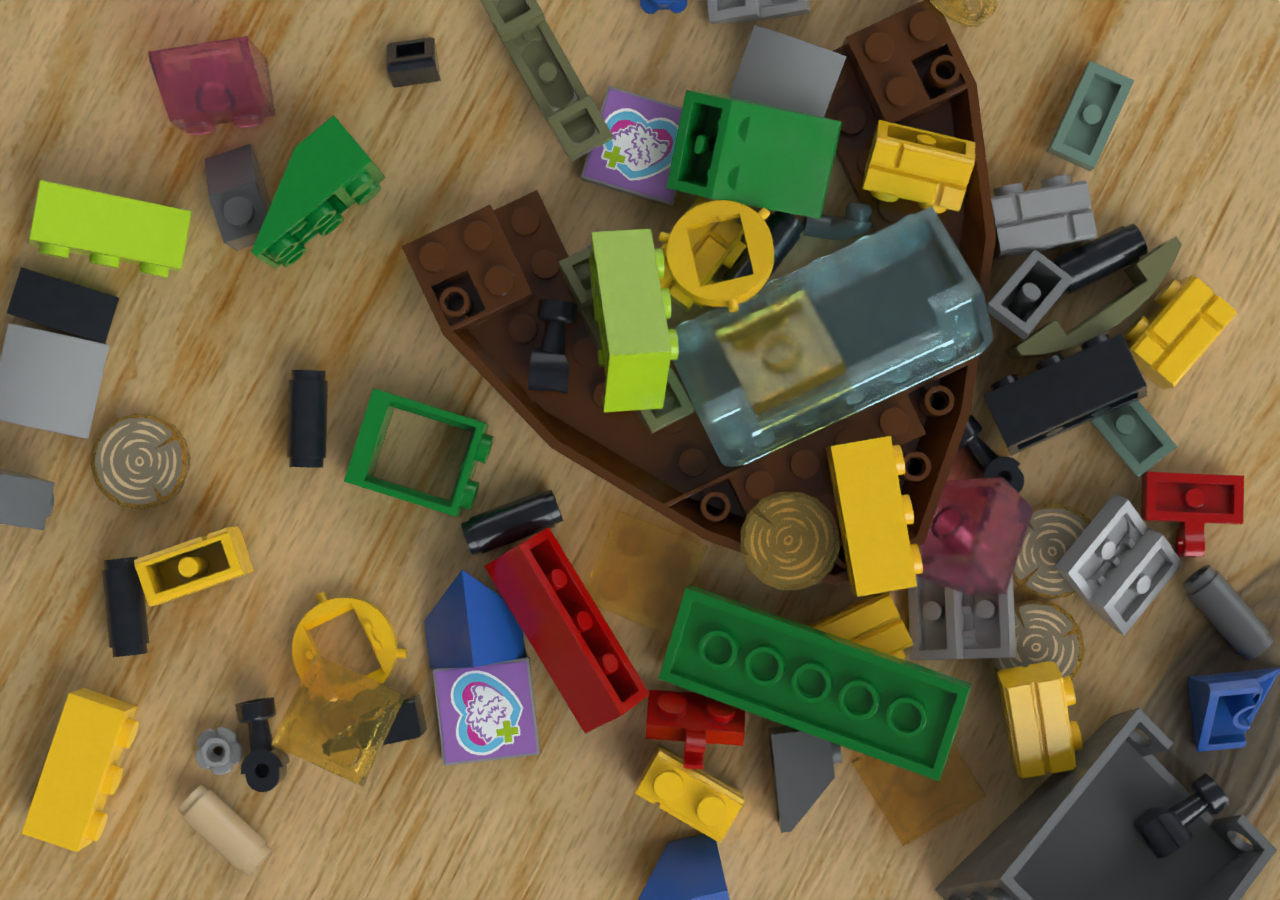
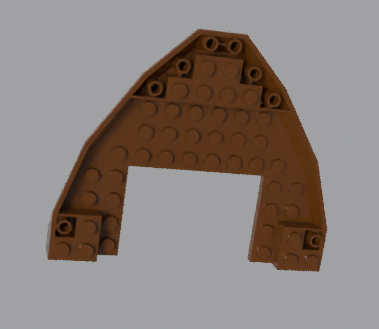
(498, 263)

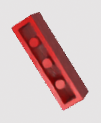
(567, 631)

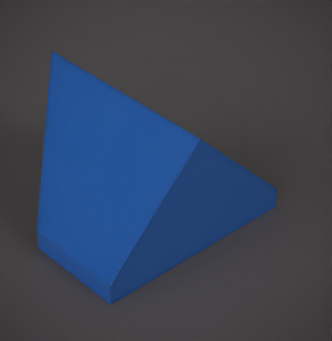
(472, 627)
(1226, 706)
(688, 871)

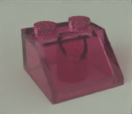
(214, 84)
(975, 536)

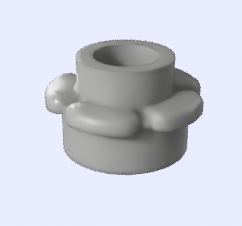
(231, 747)

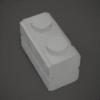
(1042, 217)

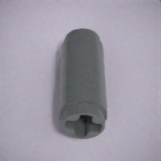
(1228, 612)

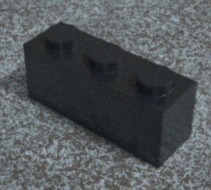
(1065, 392)

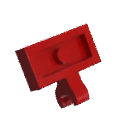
(1192, 502)
(694, 721)

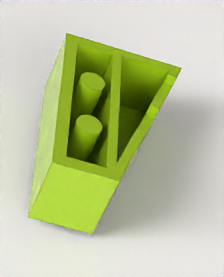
(109, 229)
(631, 319)

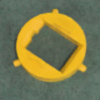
(758, 243)
(373, 620)

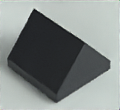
(413, 62)

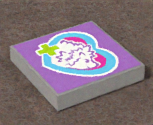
(641, 150)
(486, 712)

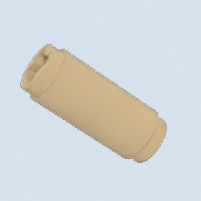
(224, 830)

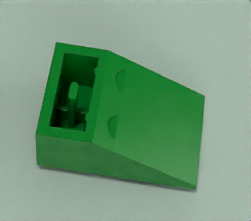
(753, 153)
(318, 185)

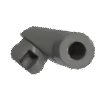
(840, 228)

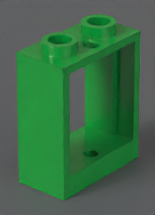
(372, 437)

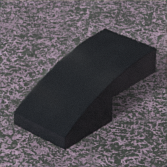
(62, 305)

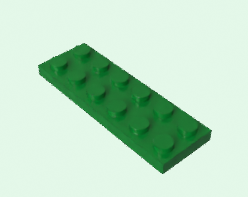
(815, 682)

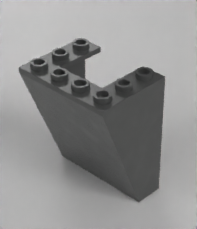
(1080, 837)

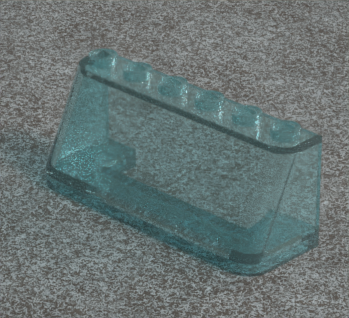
(893, 307)

